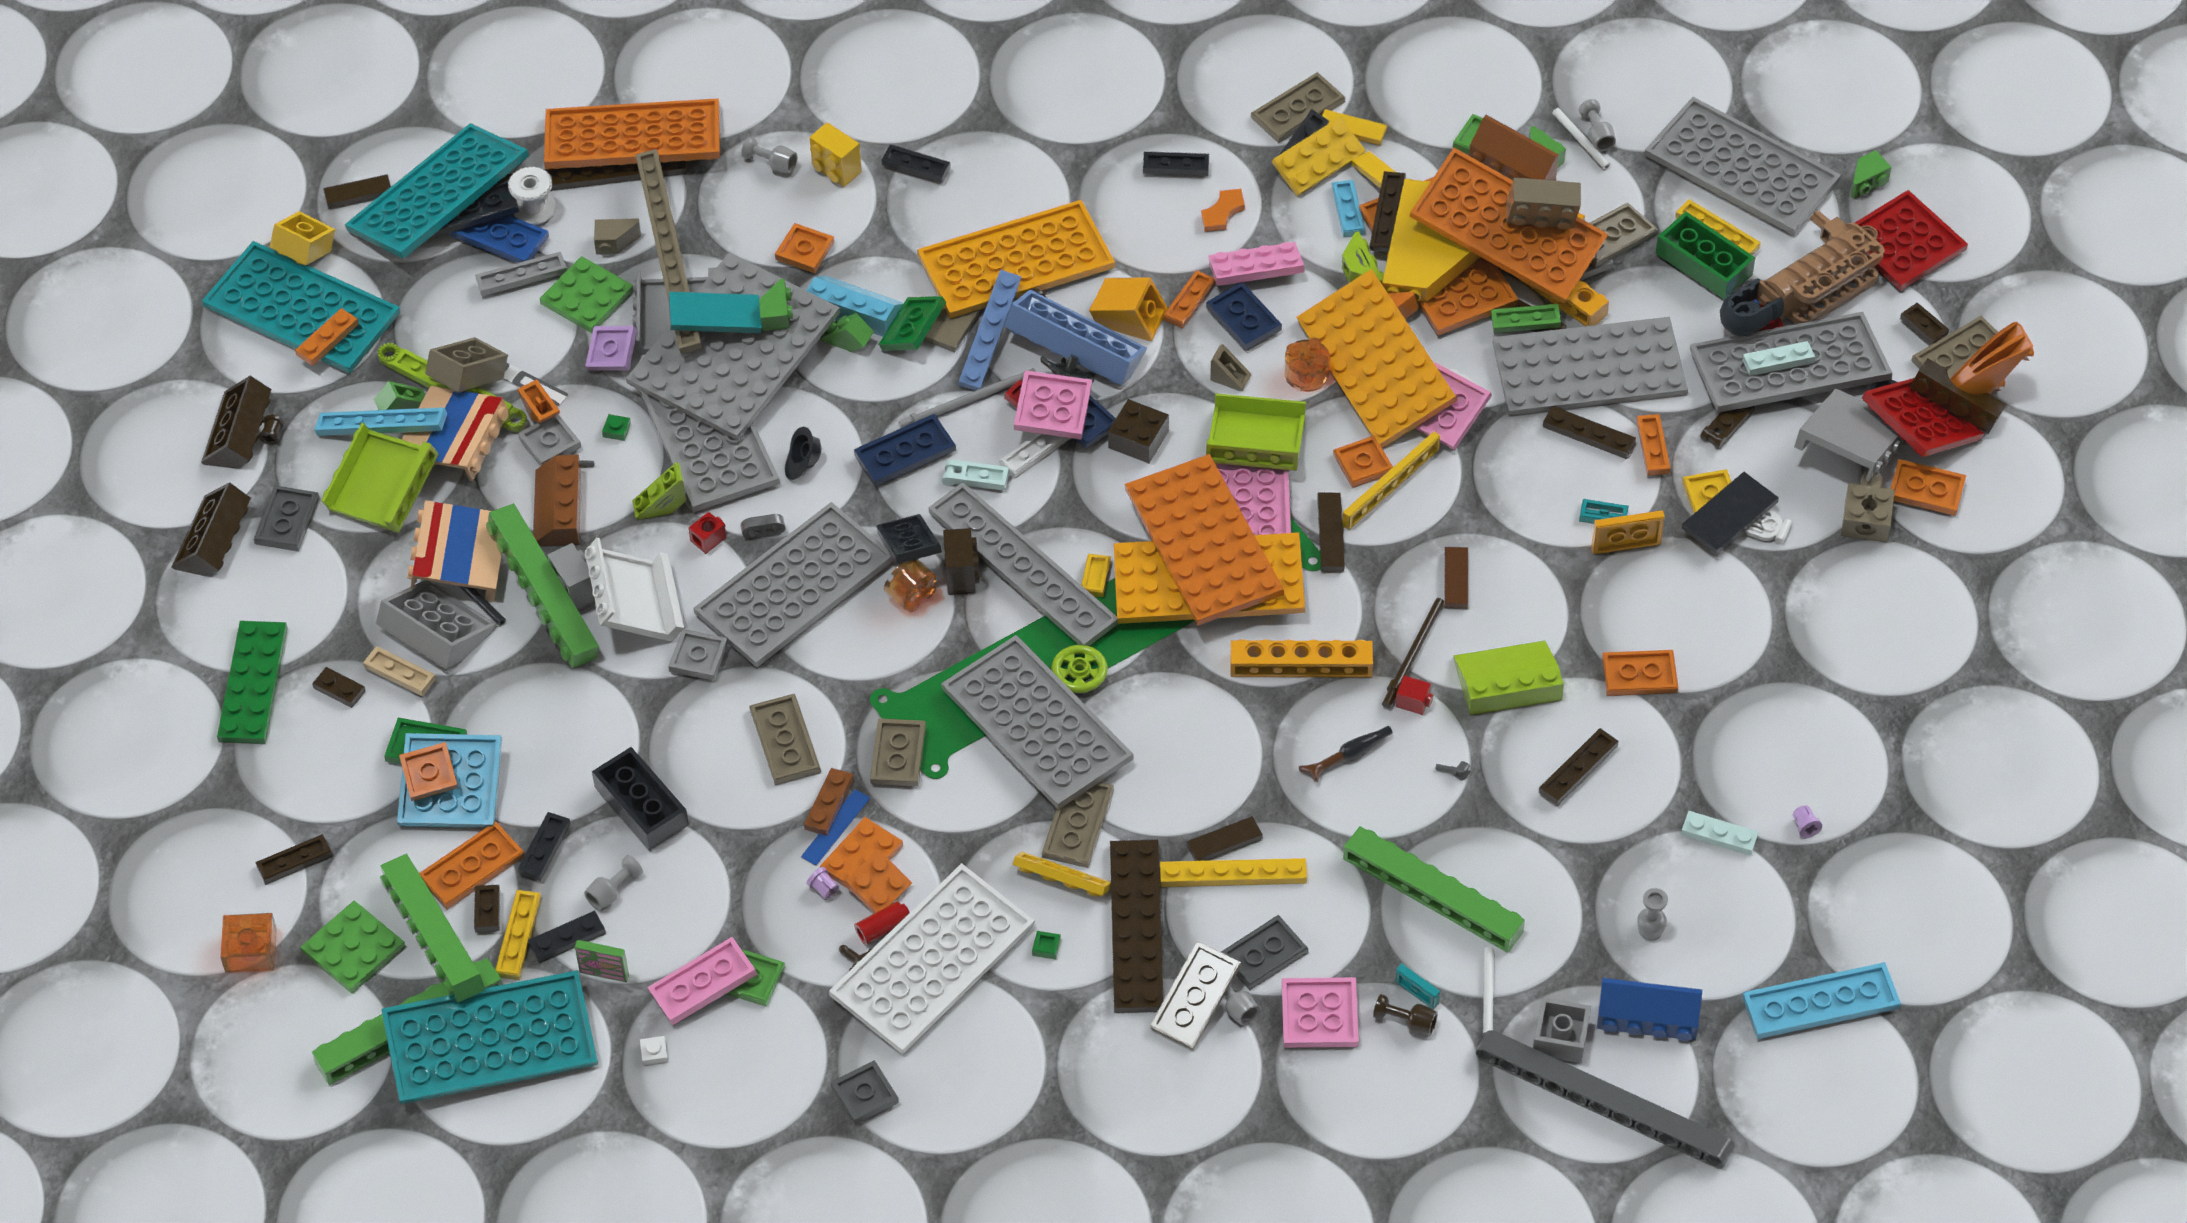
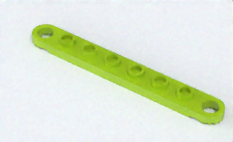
(415, 367)

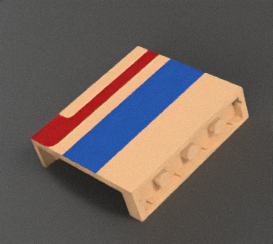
(468, 430)
(455, 548)

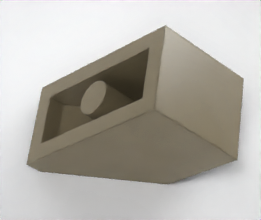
(615, 234)

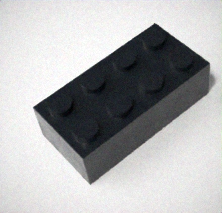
(640, 798)

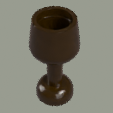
(1419, 1020)

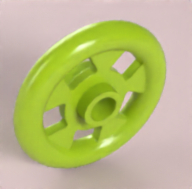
(1091, 655)

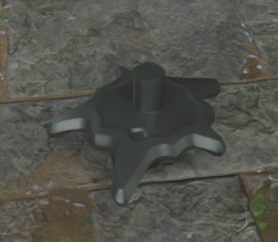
(1067, 369)

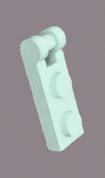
(975, 474)

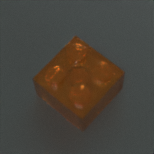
(248, 942)

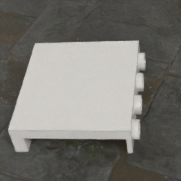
(634, 593)

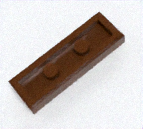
(1456, 577)

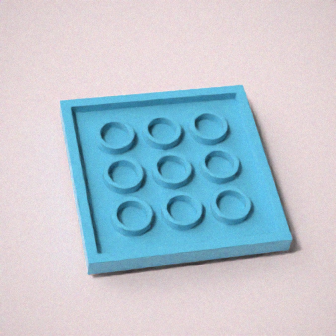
(477, 776)

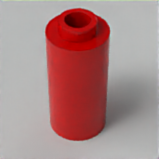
(881, 922)

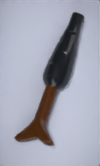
(1348, 751)

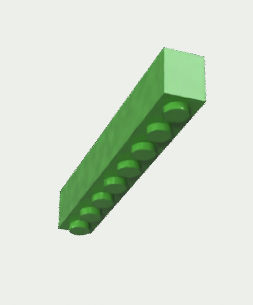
(542, 585)
(1434, 889)
(432, 928)
(369, 1041)

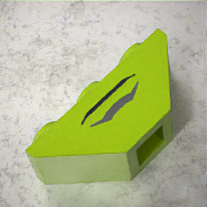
(1358, 260)
(662, 495)

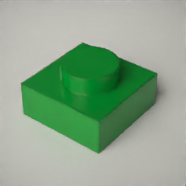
(616, 427)

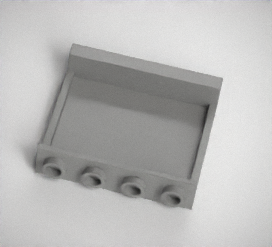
(653, 308)
(1852, 431)

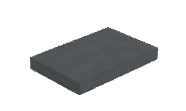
(286, 518)
(1266, 951)

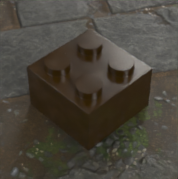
(1138, 431)
(961, 561)

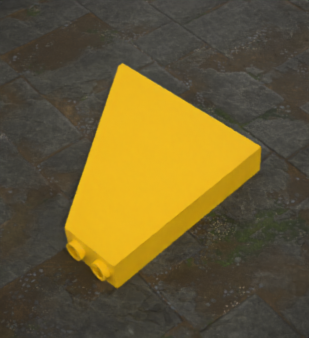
(1419, 256)

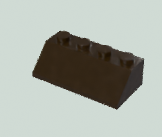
(237, 424)
(212, 531)

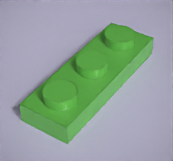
(1525, 318)

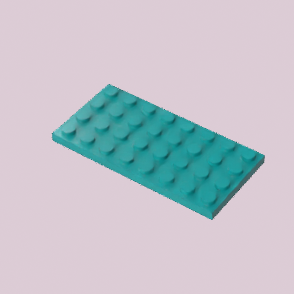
(436, 190)
(295, 300)
(489, 1038)

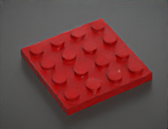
(1912, 239)
(1920, 420)

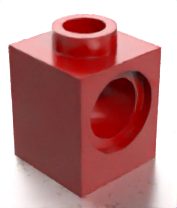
(707, 532)

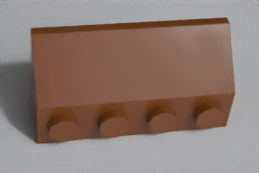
(1512, 152)
(558, 501)

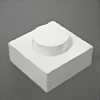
(653, 1050)

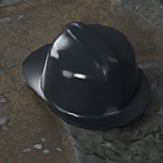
(803, 453)

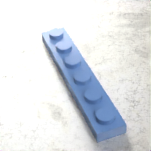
(989, 331)

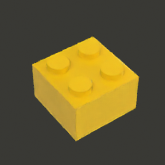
(835, 154)
(302, 238)

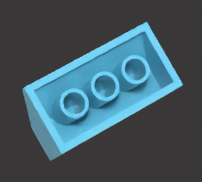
(872, 307)

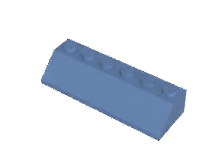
(1074, 334)

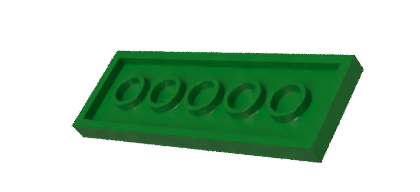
(252, 682)

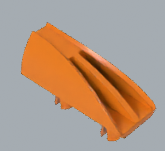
(1994, 361)

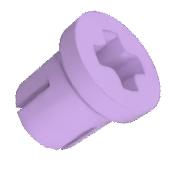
(1806, 822)
(822, 883)

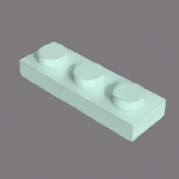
(1778, 358)
(1719, 833)

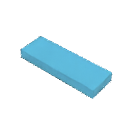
(1348, 208)

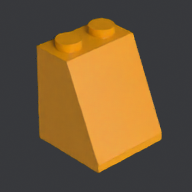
(1129, 306)

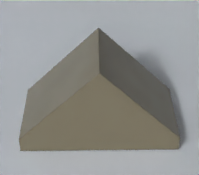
(1228, 369)

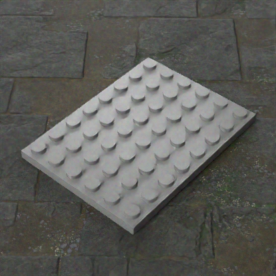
(734, 371)

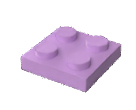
(611, 348)

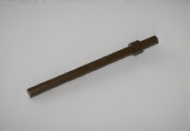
(1412, 653)

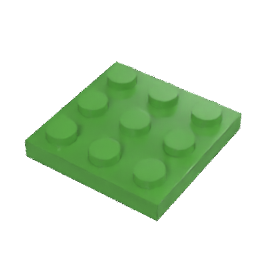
(586, 294)
(352, 946)

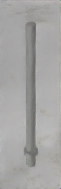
(963, 400)

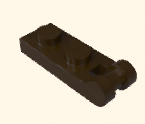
(1726, 425)

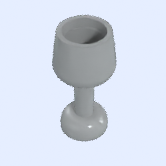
(1600, 133)
(780, 158)
(603, 891)
(1652, 918)
(1241, 1006)

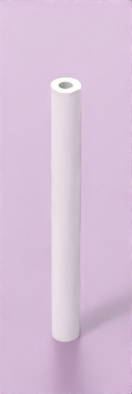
(1578, 135)
(1488, 989)

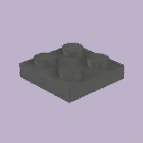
(864, 1092)

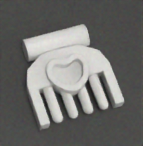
(1771, 527)

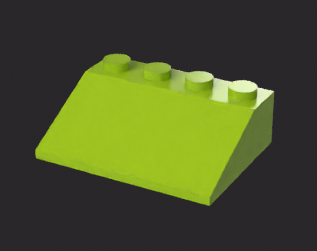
(1509, 677)

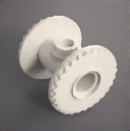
(531, 190)

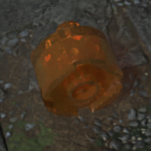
(1307, 364)
(911, 584)

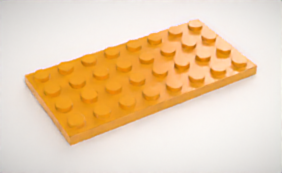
(1040, 248)
(1377, 359)
(1150, 595)

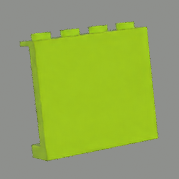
(1256, 431)
(379, 479)

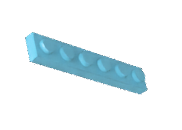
(381, 421)

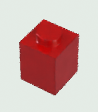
(1414, 695)

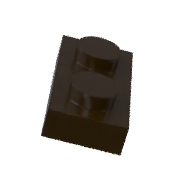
(1924, 323)
(338, 687)
(487, 908)

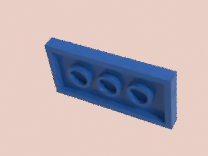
(505, 237)

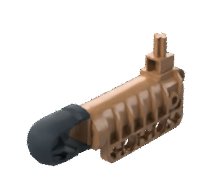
(1809, 280)

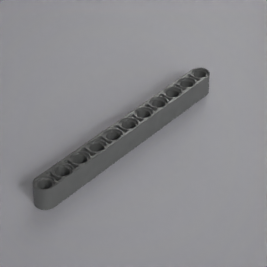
(1605, 1099)

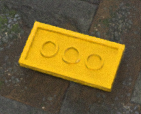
(1318, 156)

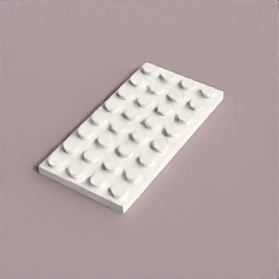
(931, 958)

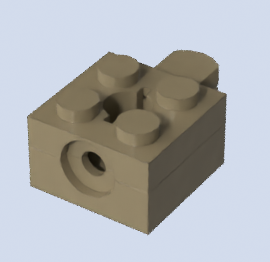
(1868, 510)

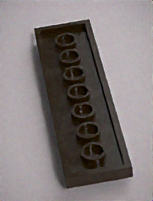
(1136, 926)

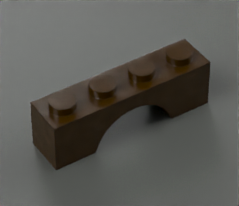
(1978, 410)

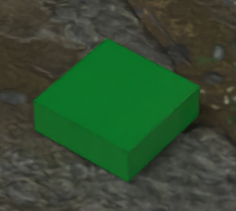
(1046, 945)

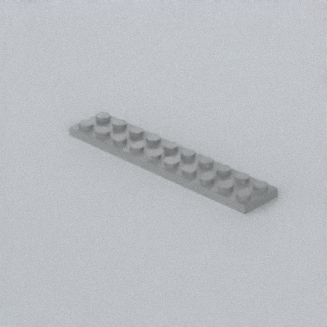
(1025, 566)

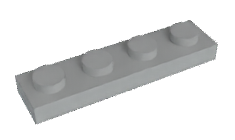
(521, 273)

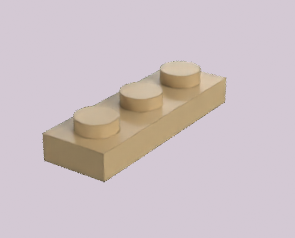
(399, 671)

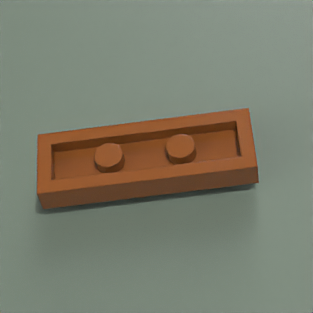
(828, 801)

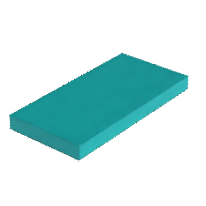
(714, 312)

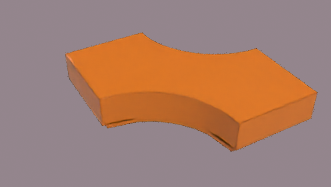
(1227, 205)

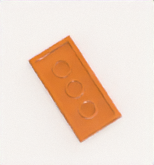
(471, 865)

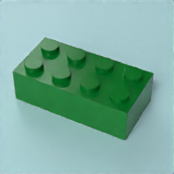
(1705, 255)

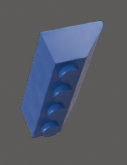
(1649, 1009)

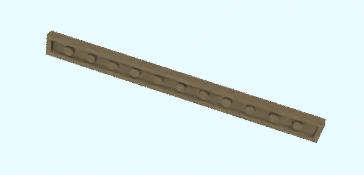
(665, 237)

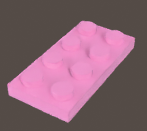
(1256, 263)
(702, 981)

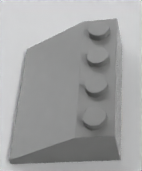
(434, 623)

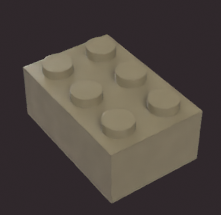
(1543, 203)
(466, 364)

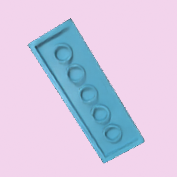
(1821, 1000)

